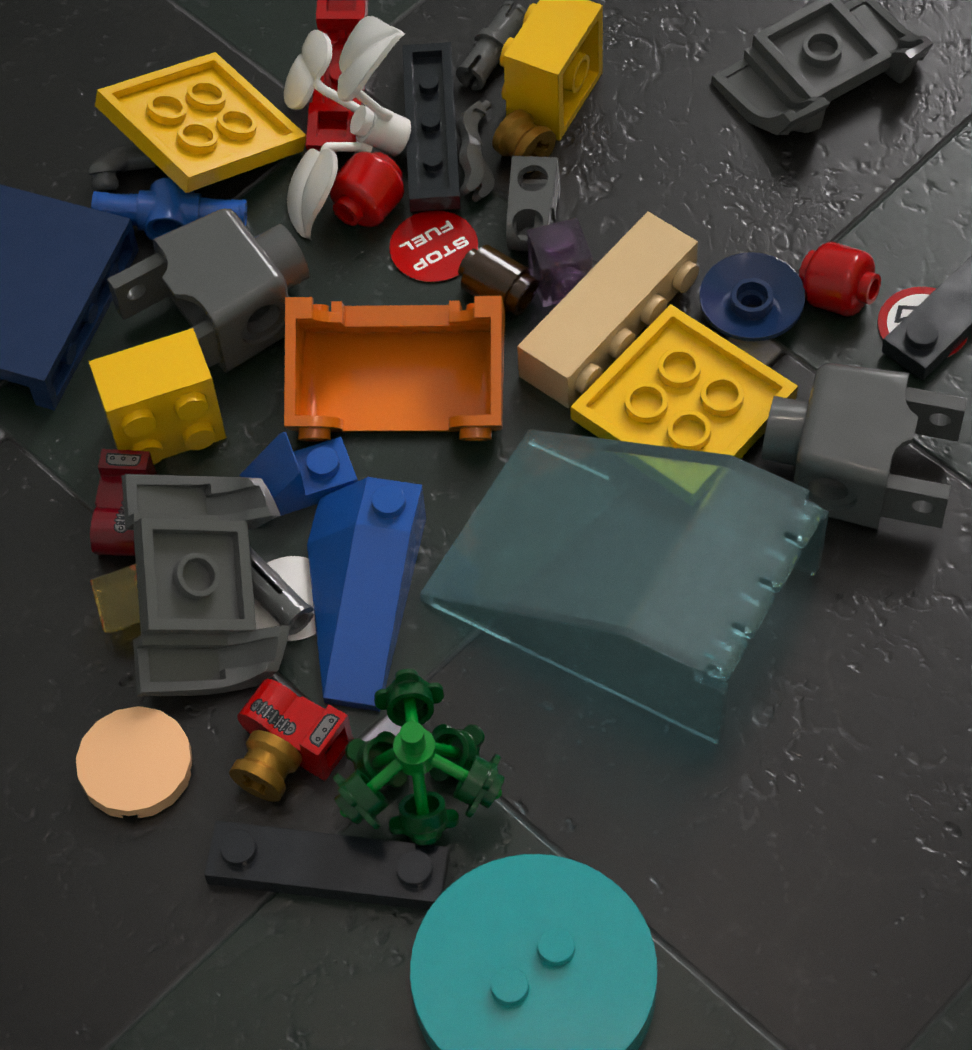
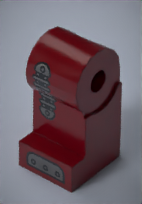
(108, 519)

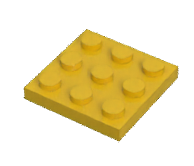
(200, 121)
(683, 391)

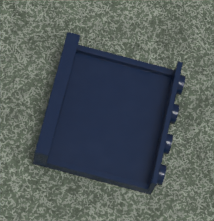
(54, 286)

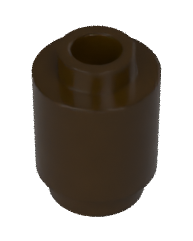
(495, 274)

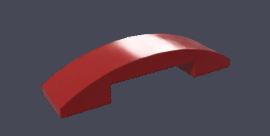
(327, 118)

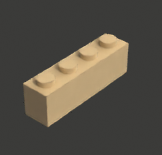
(608, 309)

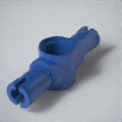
(163, 207)

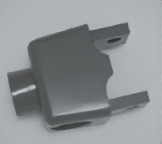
(220, 281)
(850, 436)

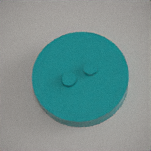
(534, 961)

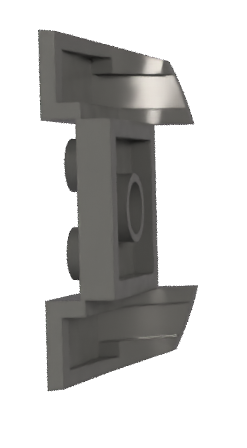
(815, 59)
(198, 584)

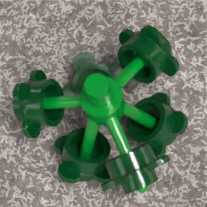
(414, 753)

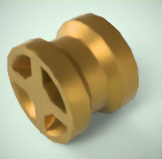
(522, 137)
(265, 765)

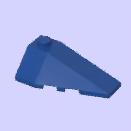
(360, 581)

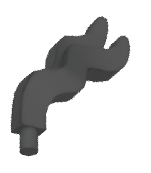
(476, 170)

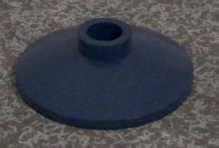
(756, 281)

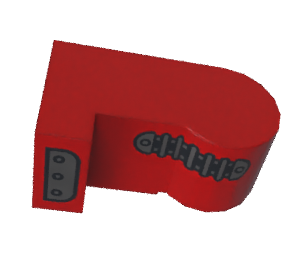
(301, 724)

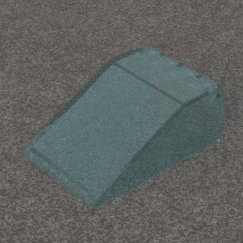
(631, 566)

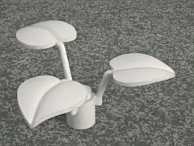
(370, 123)

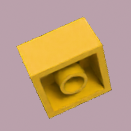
(554, 61)
(159, 397)

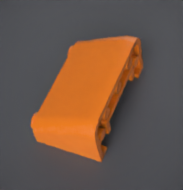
(394, 368)

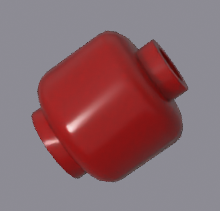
(367, 188)
(839, 279)

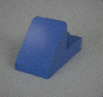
(303, 475)

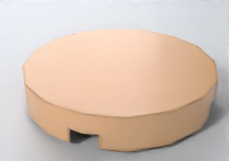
(134, 762)

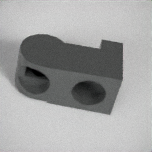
(531, 201)

